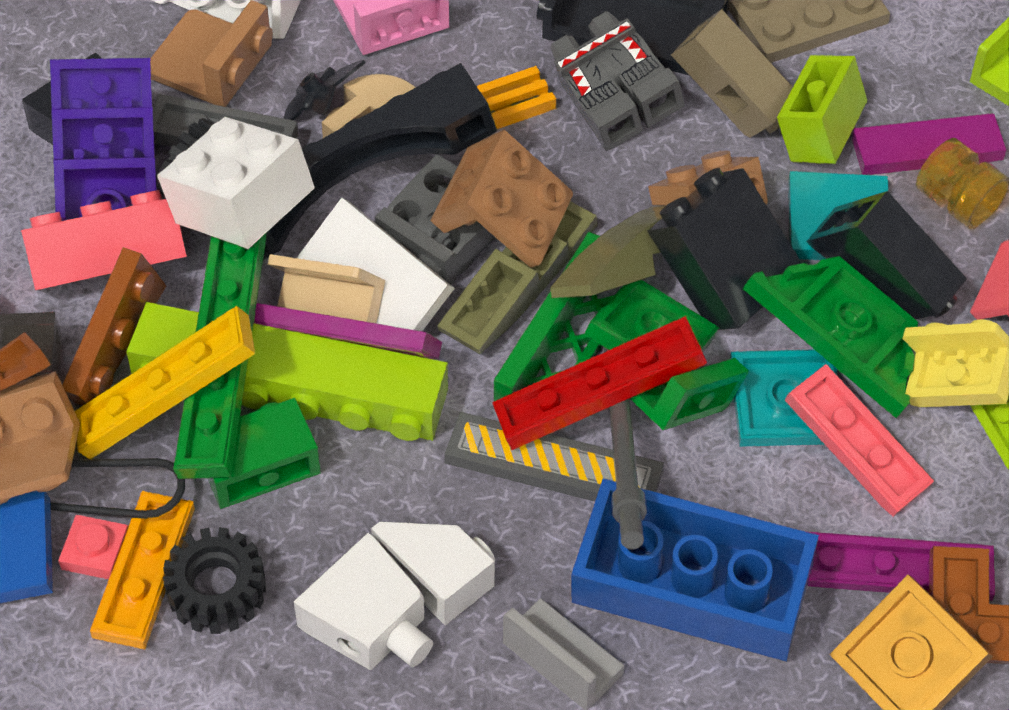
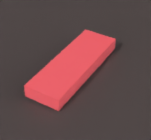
(859, 440)

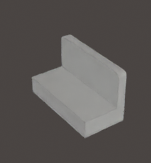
(561, 653)

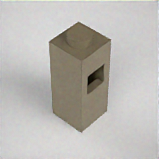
(734, 74)

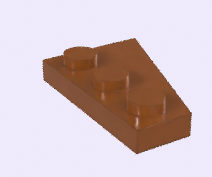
(112, 326)

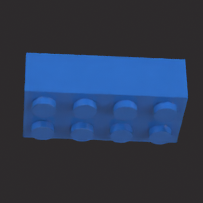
(697, 572)

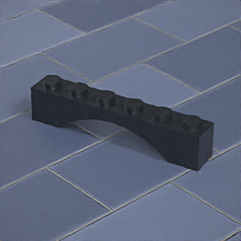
(430, 119)

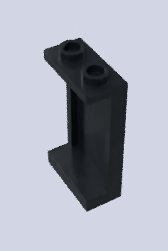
(659, 22)

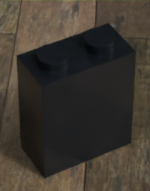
(719, 242)

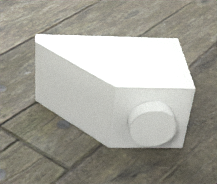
(441, 562)

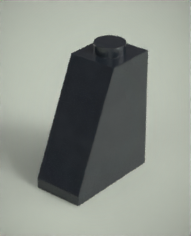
(891, 253)

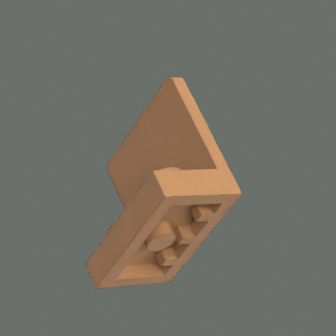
(507, 195)
(35, 436)

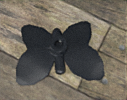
(318, 90)

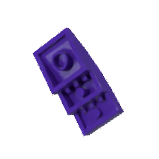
(101, 132)

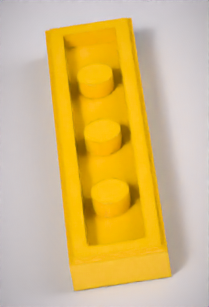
(164, 382)

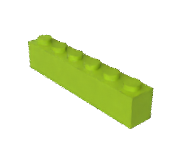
(325, 375)

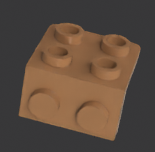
(211, 54)

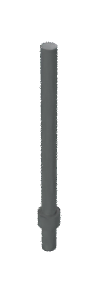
(628, 498)

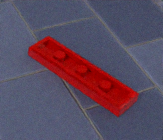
(598, 383)

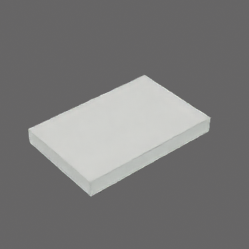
(411, 287)

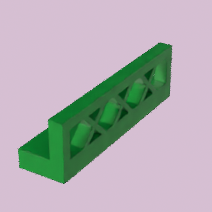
(543, 338)

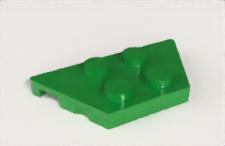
(845, 323)

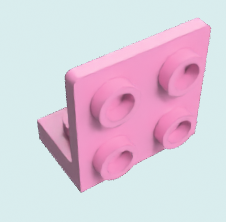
(392, 22)

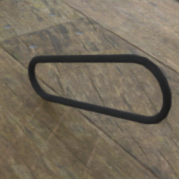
(118, 511)

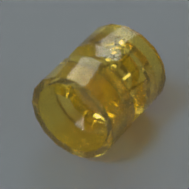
(957, 179)

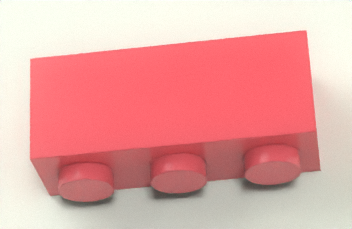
(92, 243)

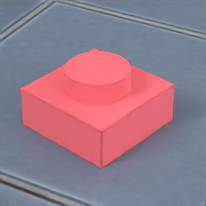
(92, 546)

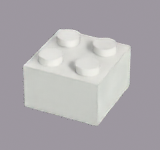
(236, 181)

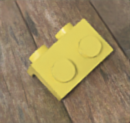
(958, 364)

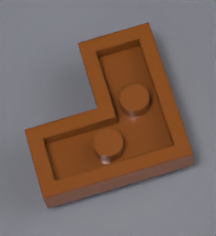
(962, 588)

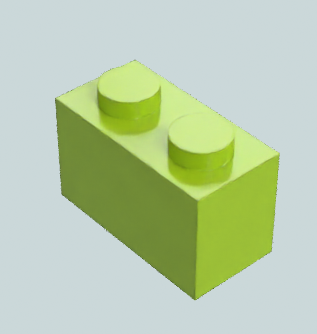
(822, 109)

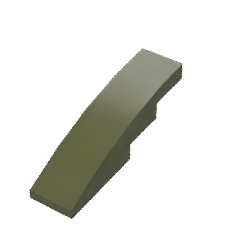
(613, 259)
(509, 286)

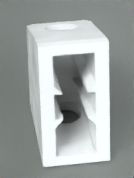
(366, 608)

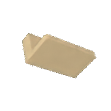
(328, 288)

